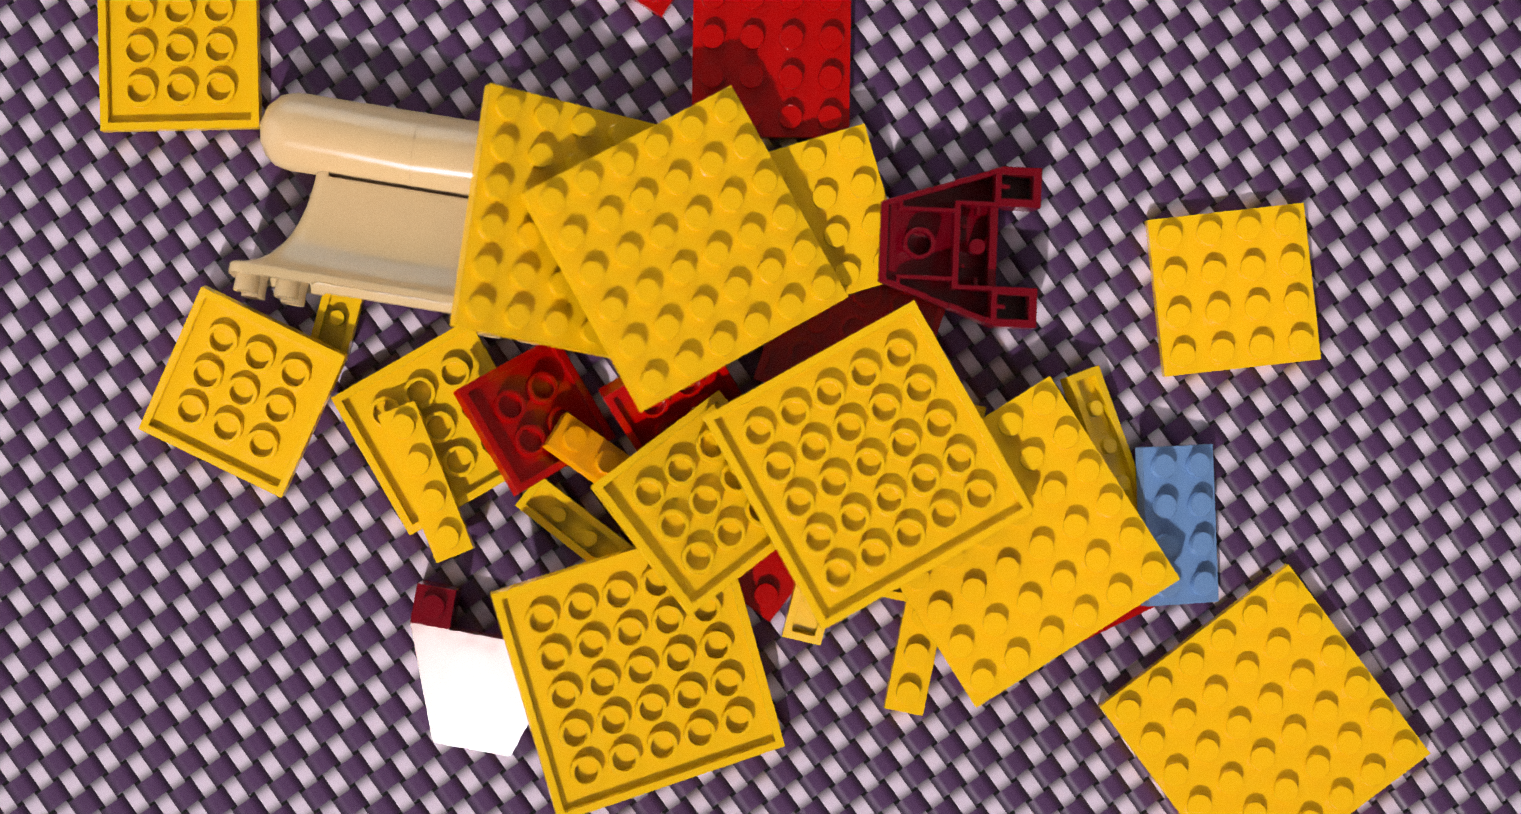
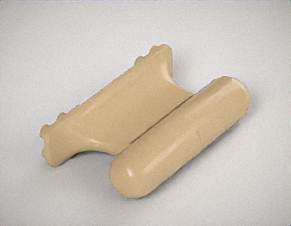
(381, 204)

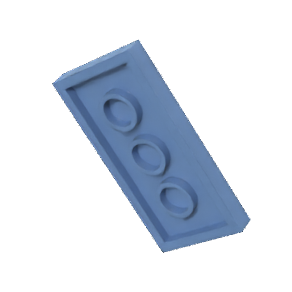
(1180, 513)

